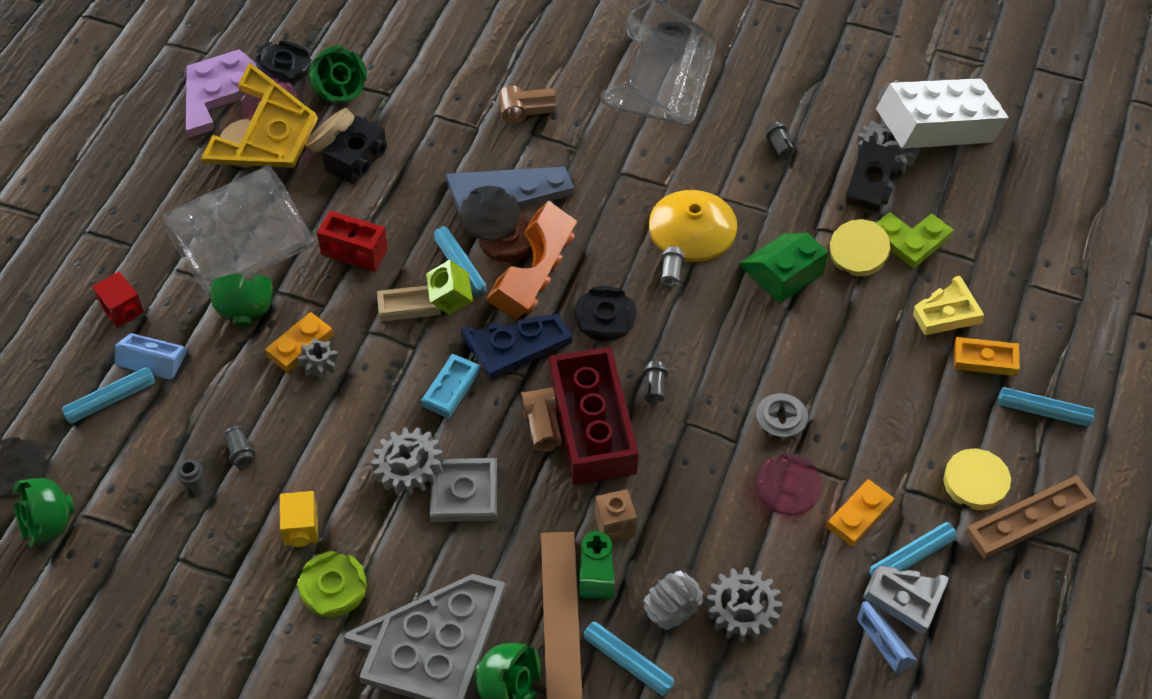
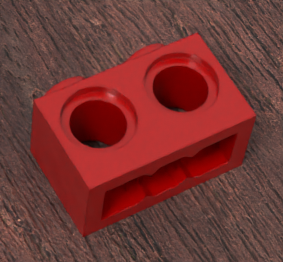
(352, 240)

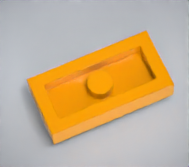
(288, 346)
(986, 356)
(860, 513)

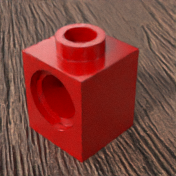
(118, 299)

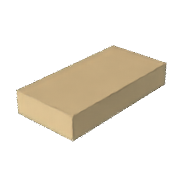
(405, 304)

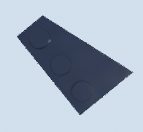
(514, 345)

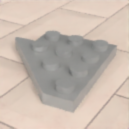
(432, 642)

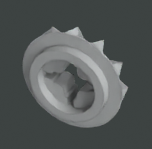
(793, 410)

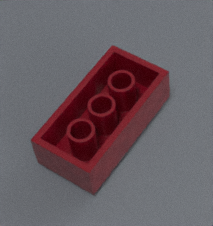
(593, 416)

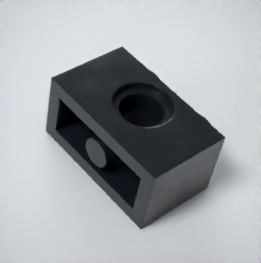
(355, 150)
(872, 159)

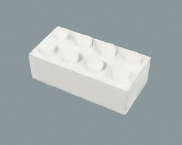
(941, 113)

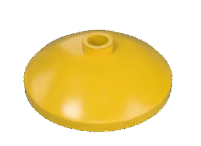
(695, 223)

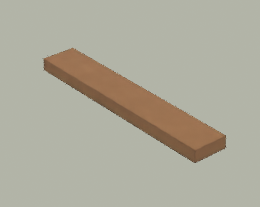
(561, 616)

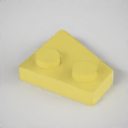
(948, 309)

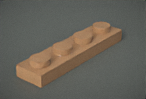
(1030, 517)

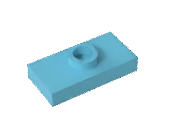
(450, 386)

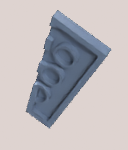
(526, 185)

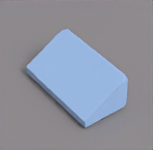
(140, 352)
(885, 637)

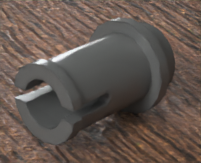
(777, 135)
(655, 378)
(241, 454)
(190, 474)

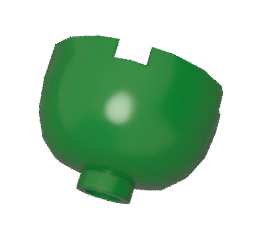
(337, 75)
(240, 298)
(42, 510)
(508, 672)

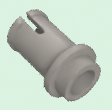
(672, 259)

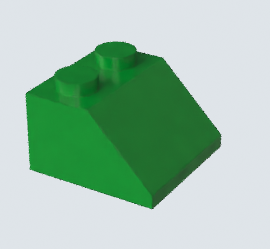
(786, 264)

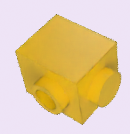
(298, 518)

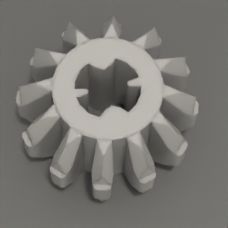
(673, 600)

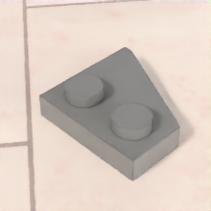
(906, 595)

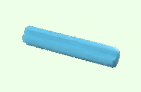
(456, 254)
(108, 395)
(1046, 406)
(918, 548)
(629, 658)

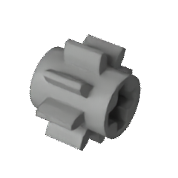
(315, 366)

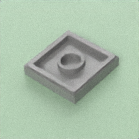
(465, 491)

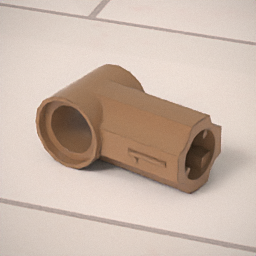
(517, 103)
(541, 410)

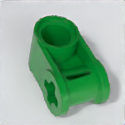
(596, 570)

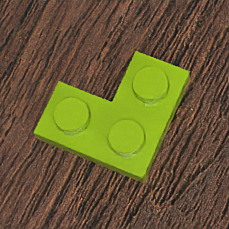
(915, 243)

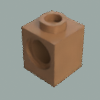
(616, 515)

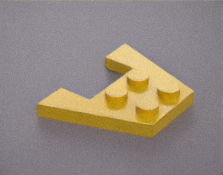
(275, 131)

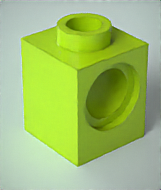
(449, 287)

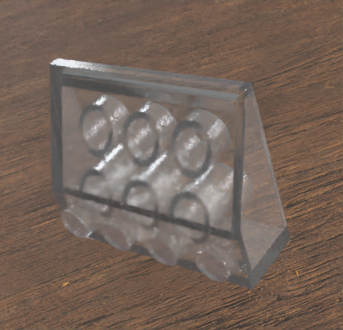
(238, 228)

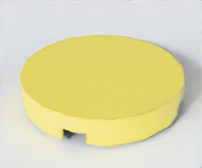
(860, 247)
(977, 479)

